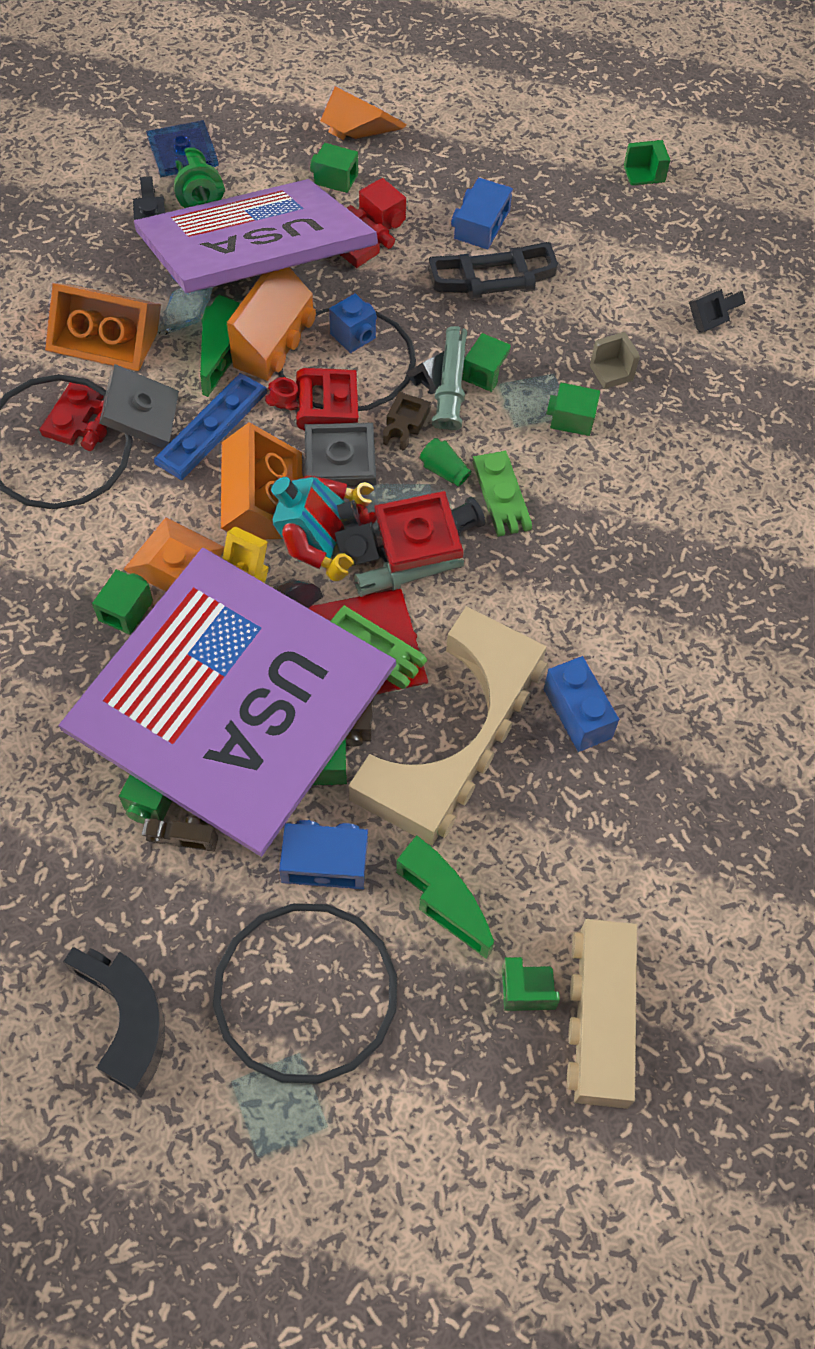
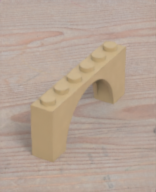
(425, 795)

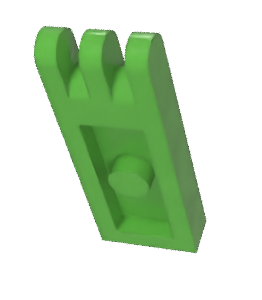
(501, 492)
(385, 642)

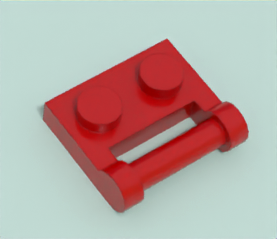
(339, 396)

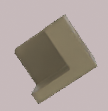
(614, 360)

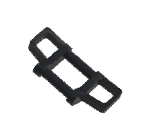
(474, 288)

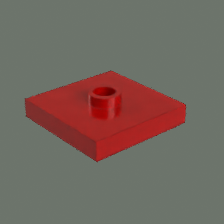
(418, 531)

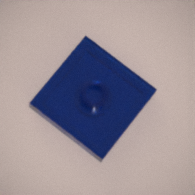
(169, 145)

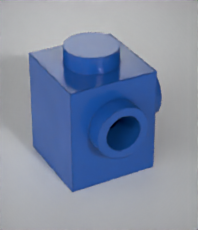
(353, 322)

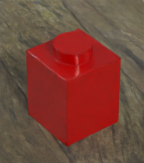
(383, 204)

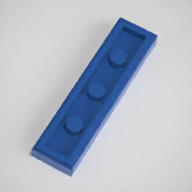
(210, 426)

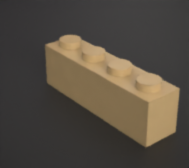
(605, 1014)

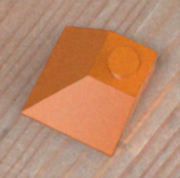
(356, 117)
(169, 553)

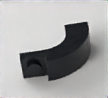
(141, 1029)

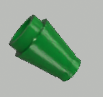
(444, 462)

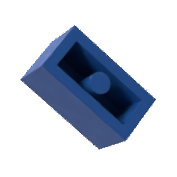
(482, 213)
(580, 703)
(324, 855)

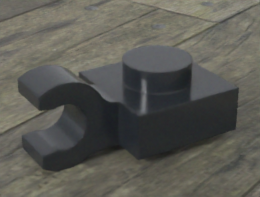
(148, 204)
(712, 308)
(356, 539)

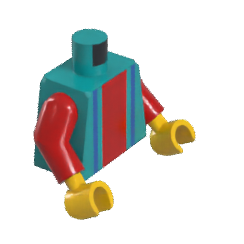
(310, 517)

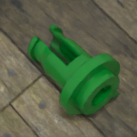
(193, 176)

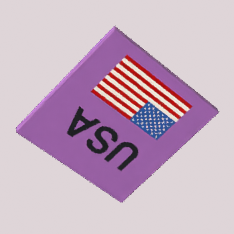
(252, 234)
(229, 699)

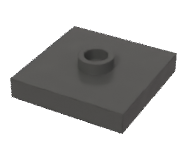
(139, 406)
(341, 452)

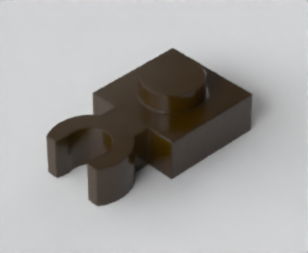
(405, 416)
(192, 833)

